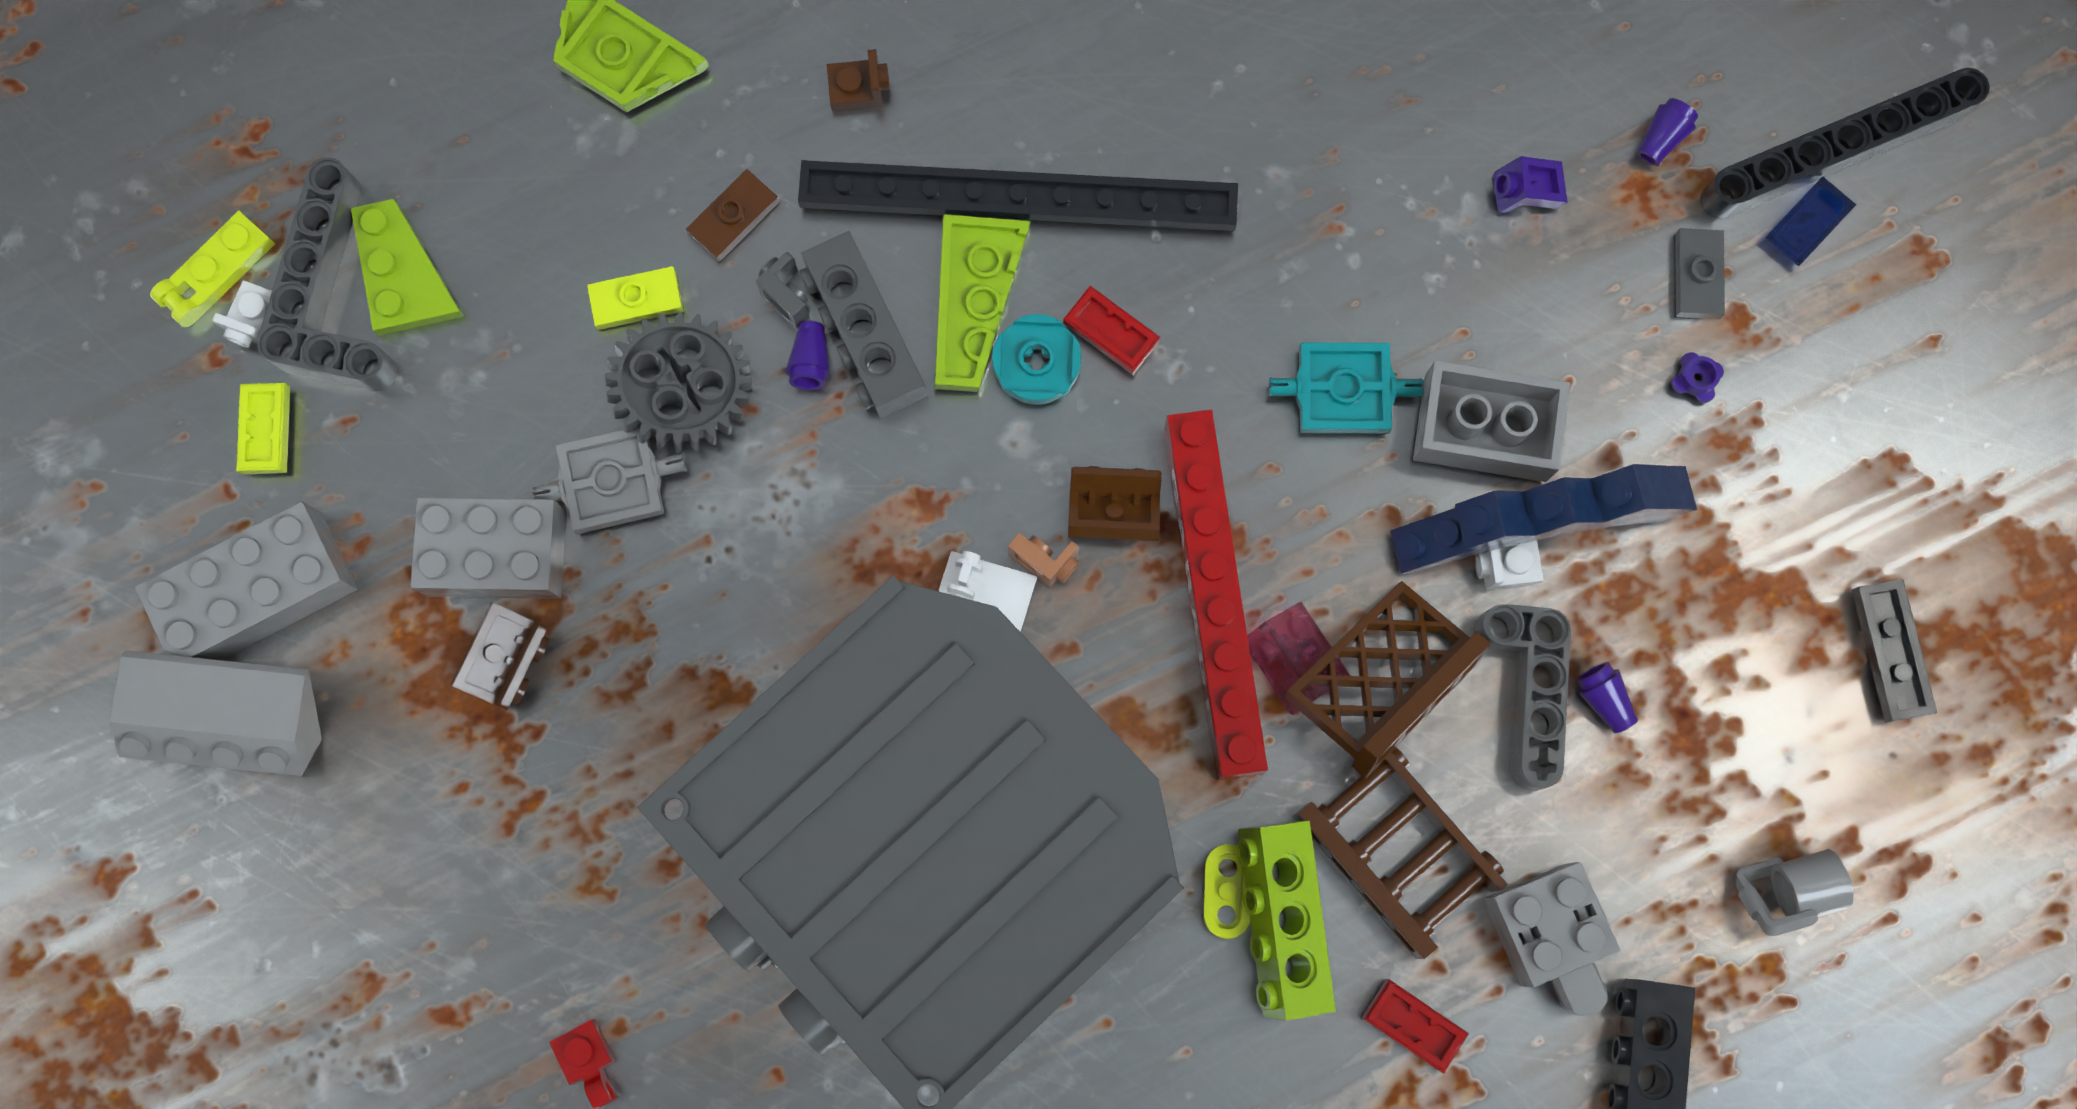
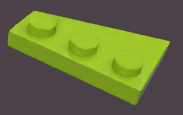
(397, 272)

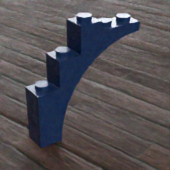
(1549, 510)

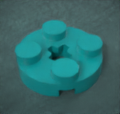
(1019, 341)

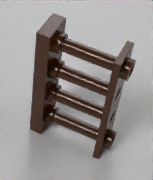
(1384, 893)

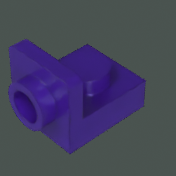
(1530, 183)

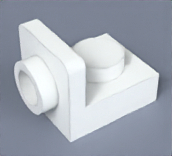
(245, 315)
(1510, 566)

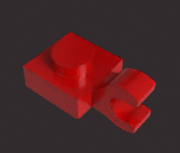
(583, 1056)

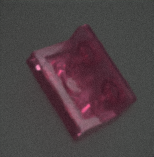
(1288, 648)

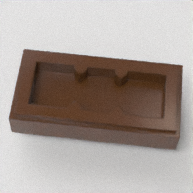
(732, 215)

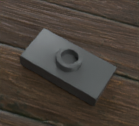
(1699, 273)

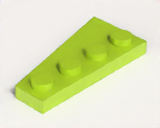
(973, 289)

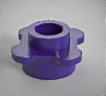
(1708, 370)

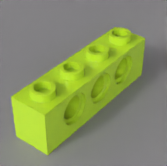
(1303, 938)

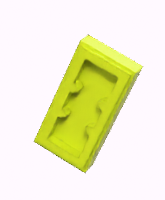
(635, 298)
(263, 428)

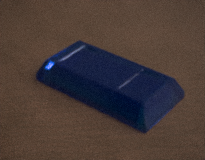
(1810, 221)

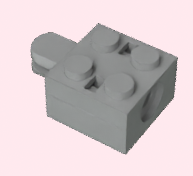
(1560, 935)

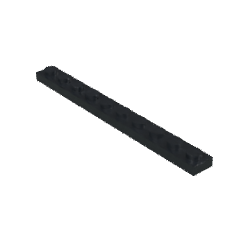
(1018, 195)

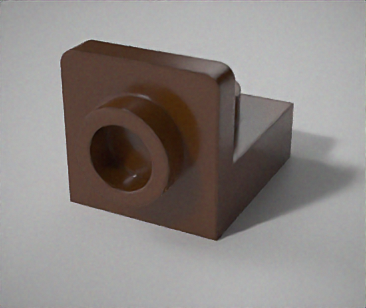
(857, 83)

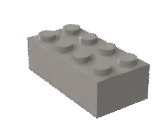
(247, 586)

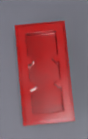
(1111, 330)
(1415, 1026)

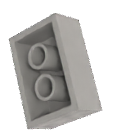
(1491, 421)
(488, 548)

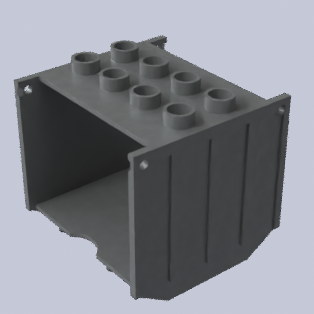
(922, 839)

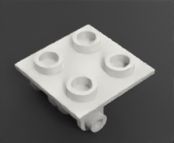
(989, 584)

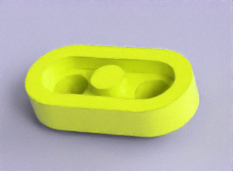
(1224, 891)

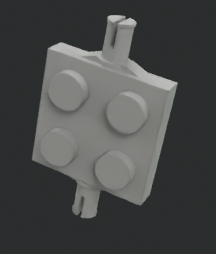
(609, 480)

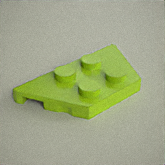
(621, 53)

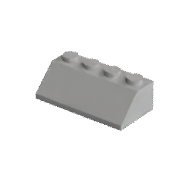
(214, 713)

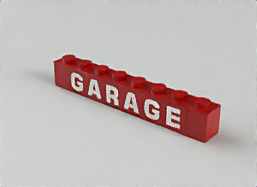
(1215, 596)

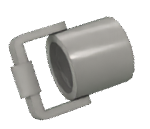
(1802, 887)

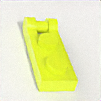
(212, 269)

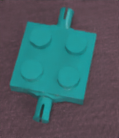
(1345, 387)

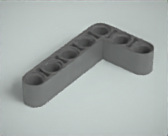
(316, 287)

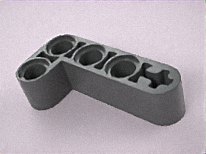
(1528, 695)

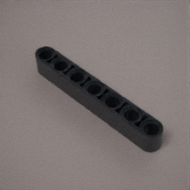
(1859, 131)

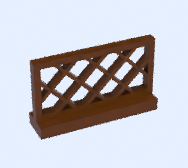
(1410, 708)

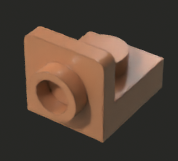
(1036, 559)

